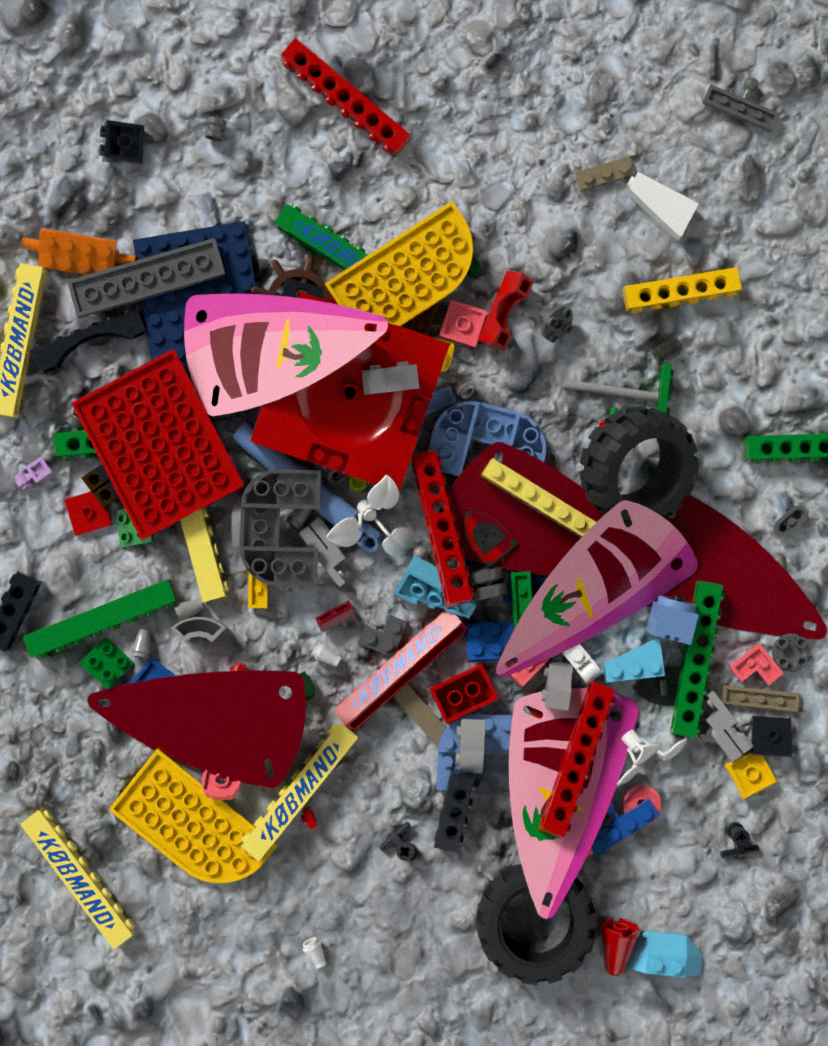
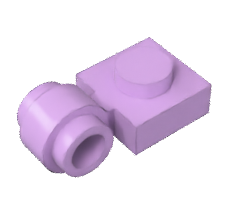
(37, 471)

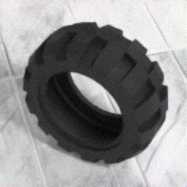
(526, 966)

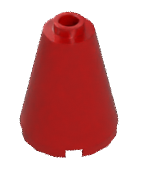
(618, 943)

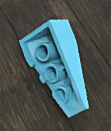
(423, 585)

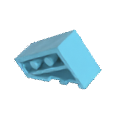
(636, 664)

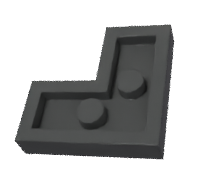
(385, 641)

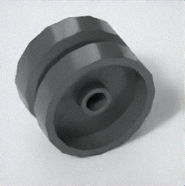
(484, 583)

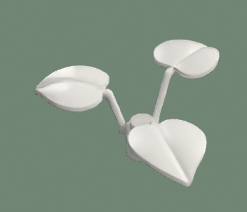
(384, 495)
(636, 744)

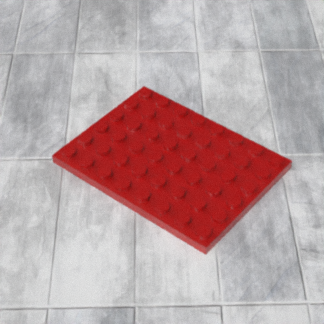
(158, 444)

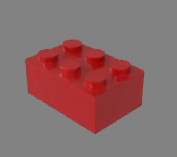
(463, 693)

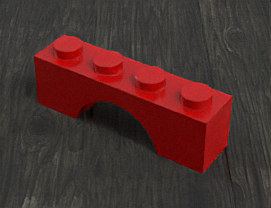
(513, 289)

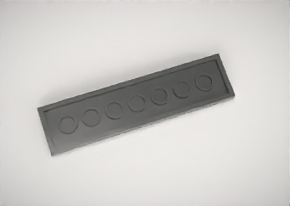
(146, 278)

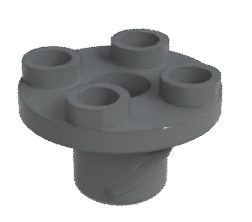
(556, 322)

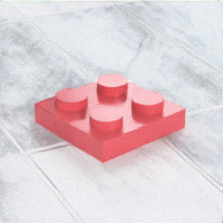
(463, 323)

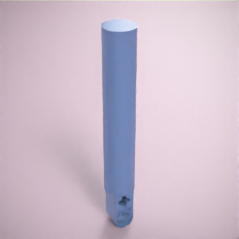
(331, 504)

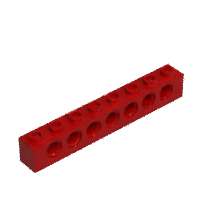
(298, 51)
(452, 595)
(549, 822)

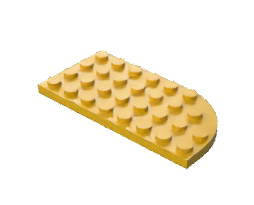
(409, 270)
(185, 825)

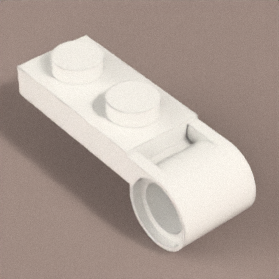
(582, 663)

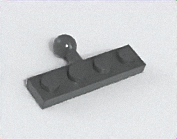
(741, 107)

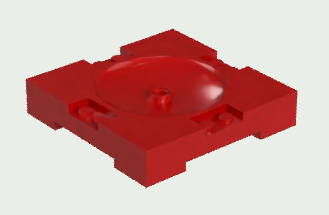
(362, 433)

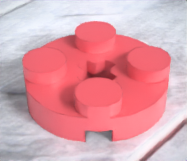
(215, 790)
(641, 793)

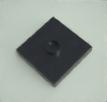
(771, 736)

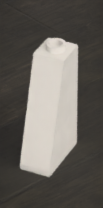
(663, 204)

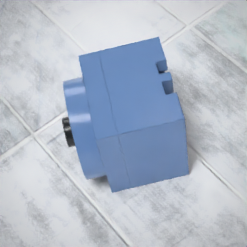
(673, 619)

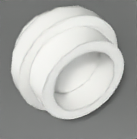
(464, 388)

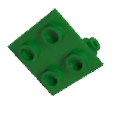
(127, 533)
(106, 663)

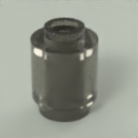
(667, 351)

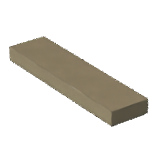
(760, 698)
(420, 713)

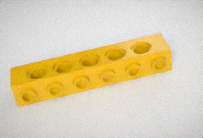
(728, 277)

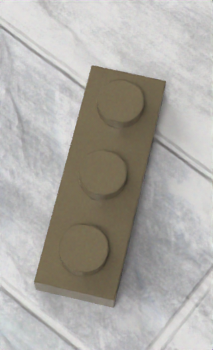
(604, 173)

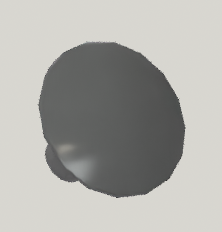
(791, 652)

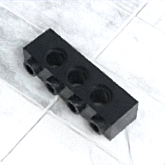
(22, 605)
(451, 840)

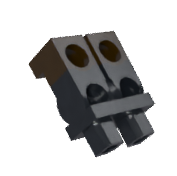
(101, 485)

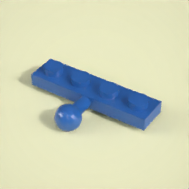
(623, 825)

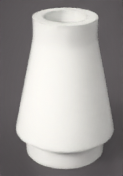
(325, 654)
(314, 951)

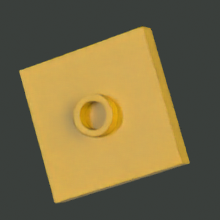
(750, 774)

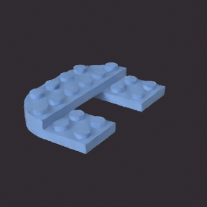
(483, 424)
(496, 742)

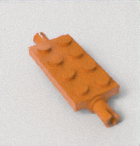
(75, 252)

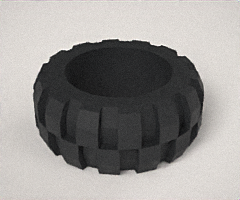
(615, 440)

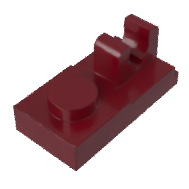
(338, 614)

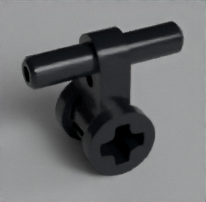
(396, 838)
(740, 838)

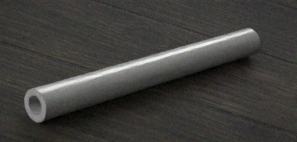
(610, 390)

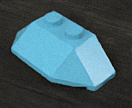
(665, 955)

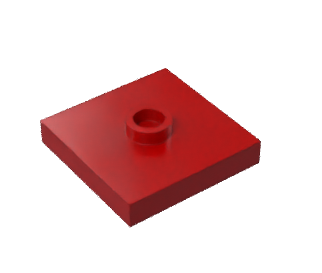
(87, 513)

